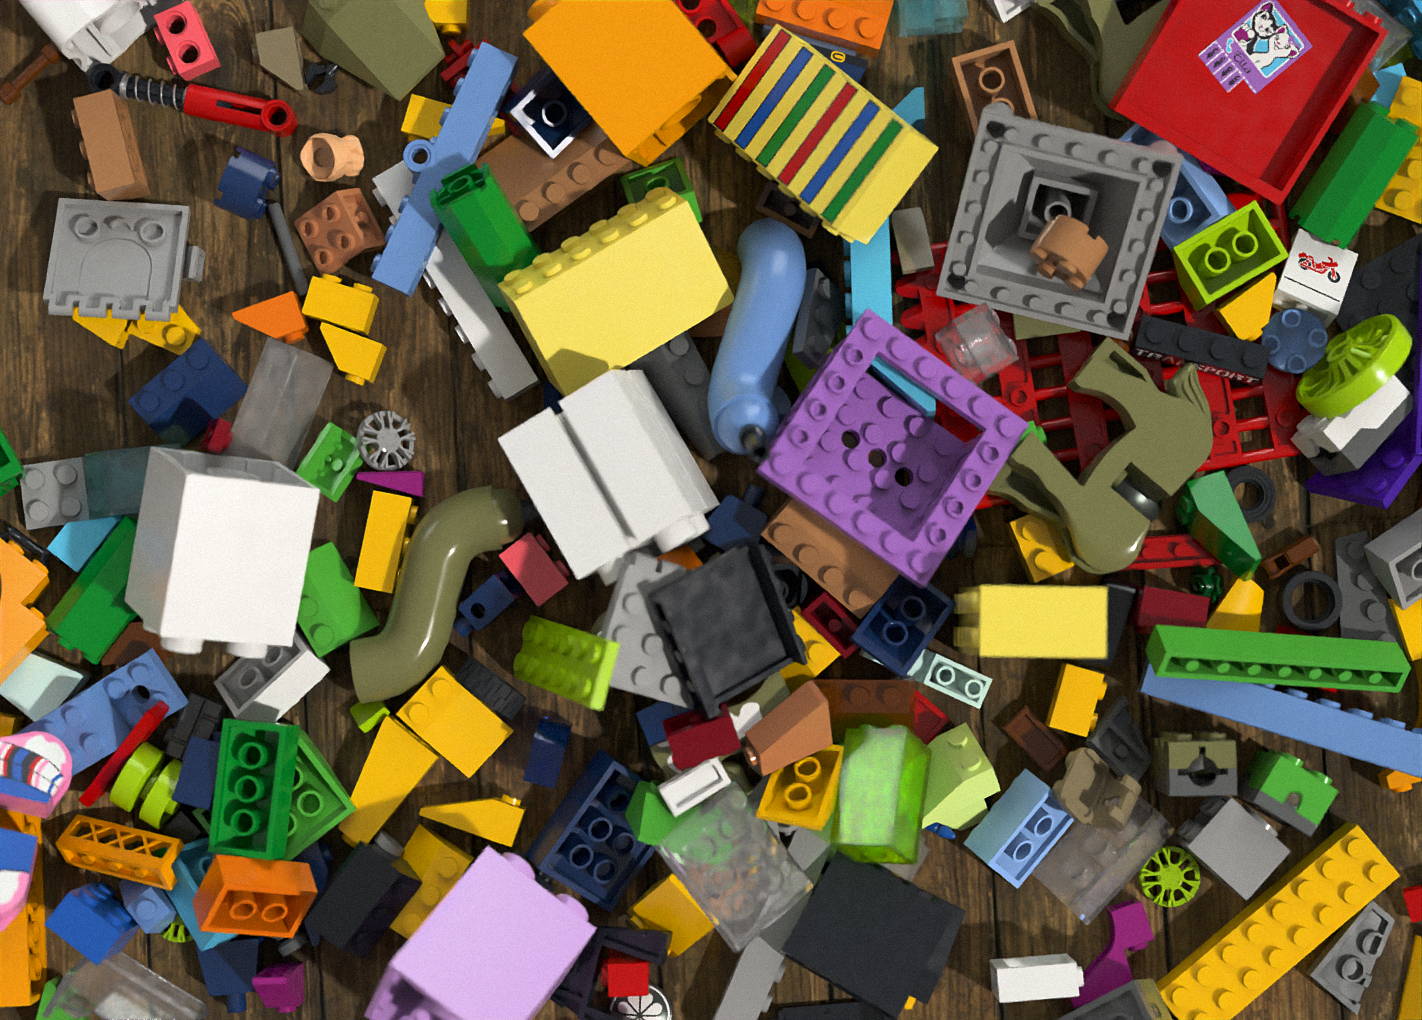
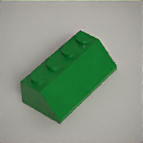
(253, 788)

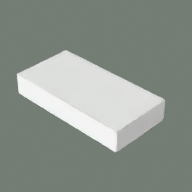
(693, 785)

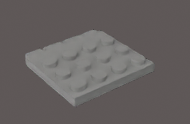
(116, 259)
(643, 658)

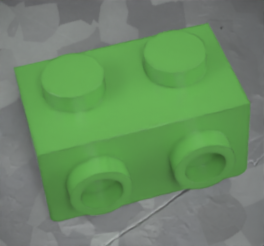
(332, 461)

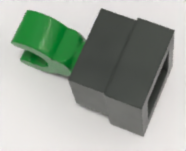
(183, 827)

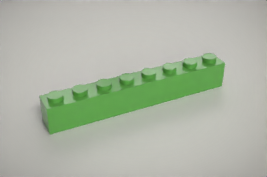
(1276, 659)

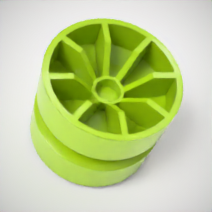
(144, 780)

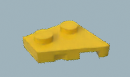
(173, 336)

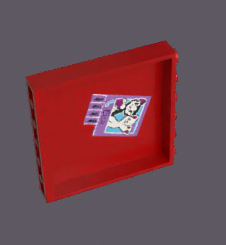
(1249, 82)

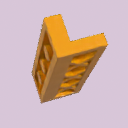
(113, 857)

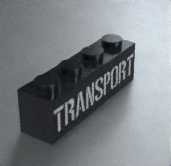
(1206, 350)

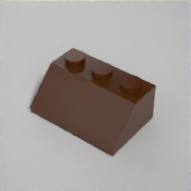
(868, 702)

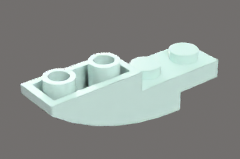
(947, 677)

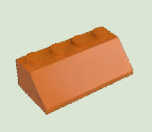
(840, 22)

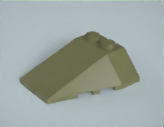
(376, 40)

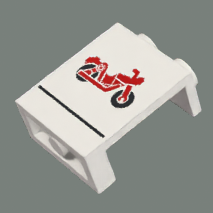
(1314, 277)

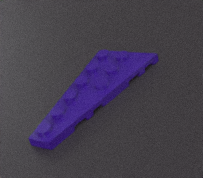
(1380, 475)

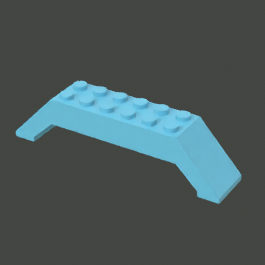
(871, 280)

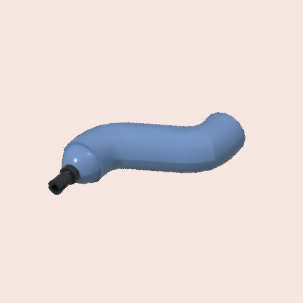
(756, 338)

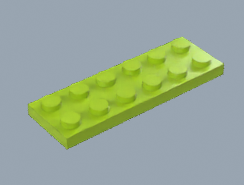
(566, 661)

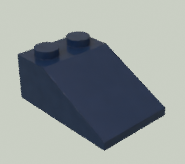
(902, 624)

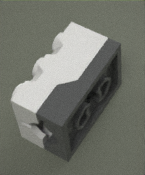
(1351, 438)

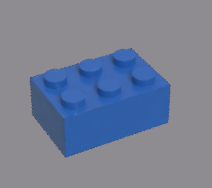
(93, 921)

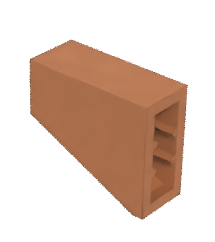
(790, 731)

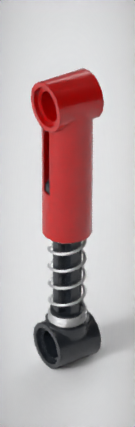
(199, 101)

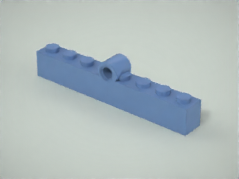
(458, 143)

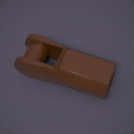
(1291, 554)

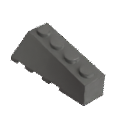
(682, 387)

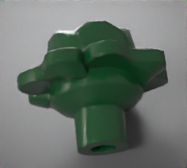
(1206, 583)

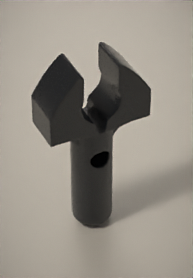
(329, 71)

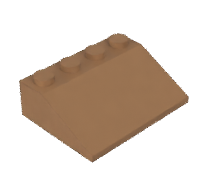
(551, 188)
(829, 557)

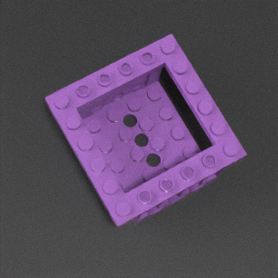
(897, 524)

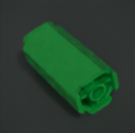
(1355, 174)
(484, 227)
(94, 607)

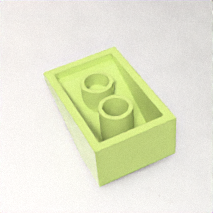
(957, 774)

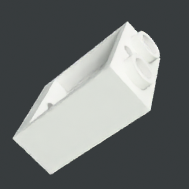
(1035, 977)

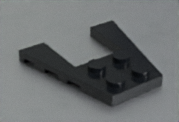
(579, 984)

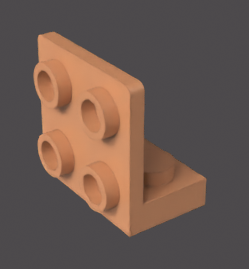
(339, 230)

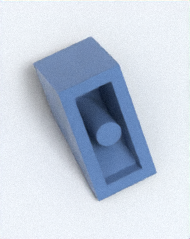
(148, 905)

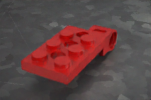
(730, 36)

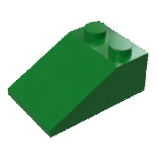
(1218, 524)

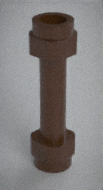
(11, 90)

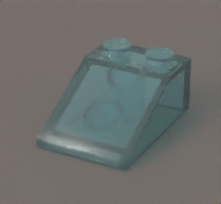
(117, 481)

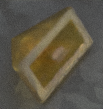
(729, 266)

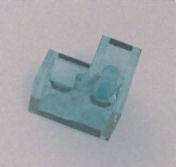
(930, 17)

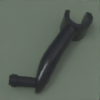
(28, 544)

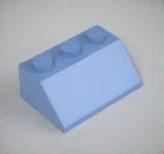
(1019, 829)

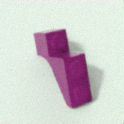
(1110, 968)

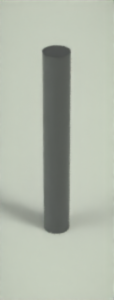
(288, 249)

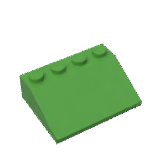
(316, 801)

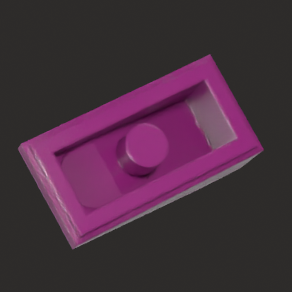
(405, 481)

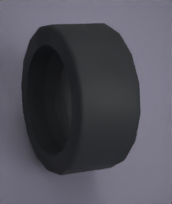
(1332, 590)

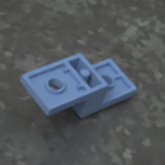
(108, 710)

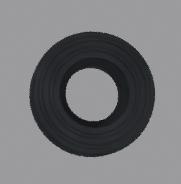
(1265, 489)

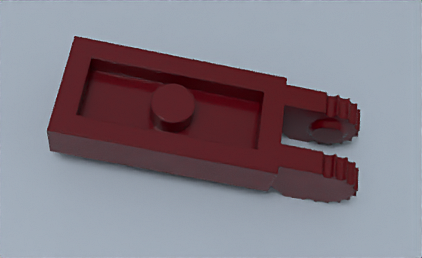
(217, 436)

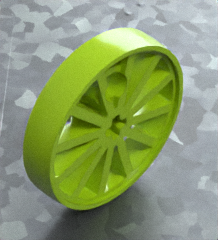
(1354, 366)

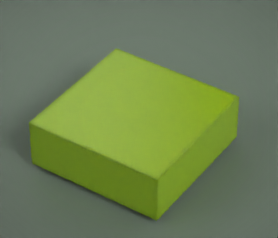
(369, 714)

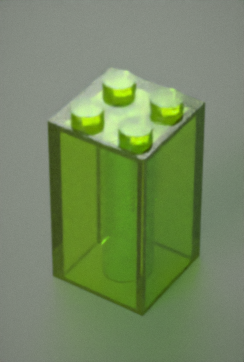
(881, 795)

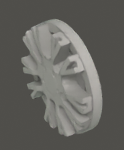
(385, 441)

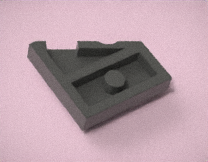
(1120, 742)

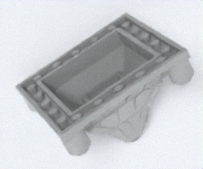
(1035, 171)

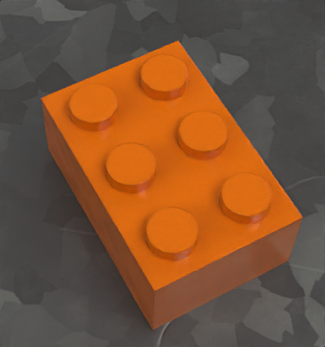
(254, 896)

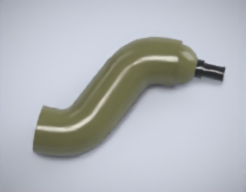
(432, 587)

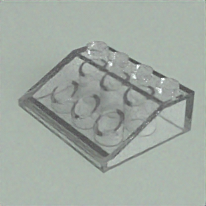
(734, 866)

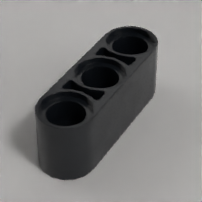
(1119, 600)

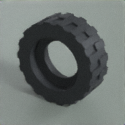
(490, 687)

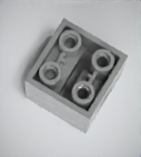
(1232, 844)

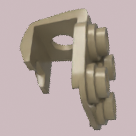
(1090, 786)

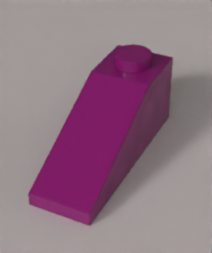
(281, 986)

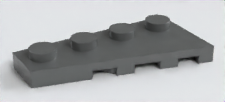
(1365, 602)

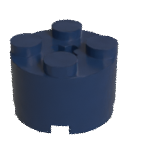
(246, 185)

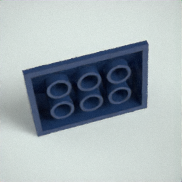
(589, 837)

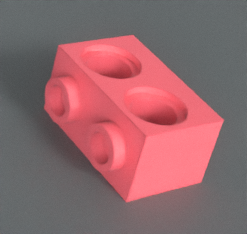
(191, 38)

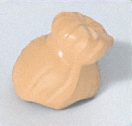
(331, 157)

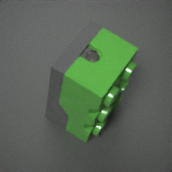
(1286, 791)

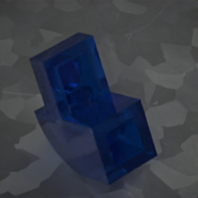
(548, 751)

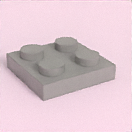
(55, 493)

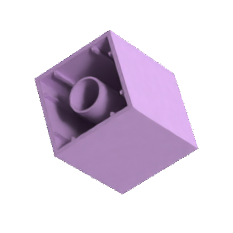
(486, 949)

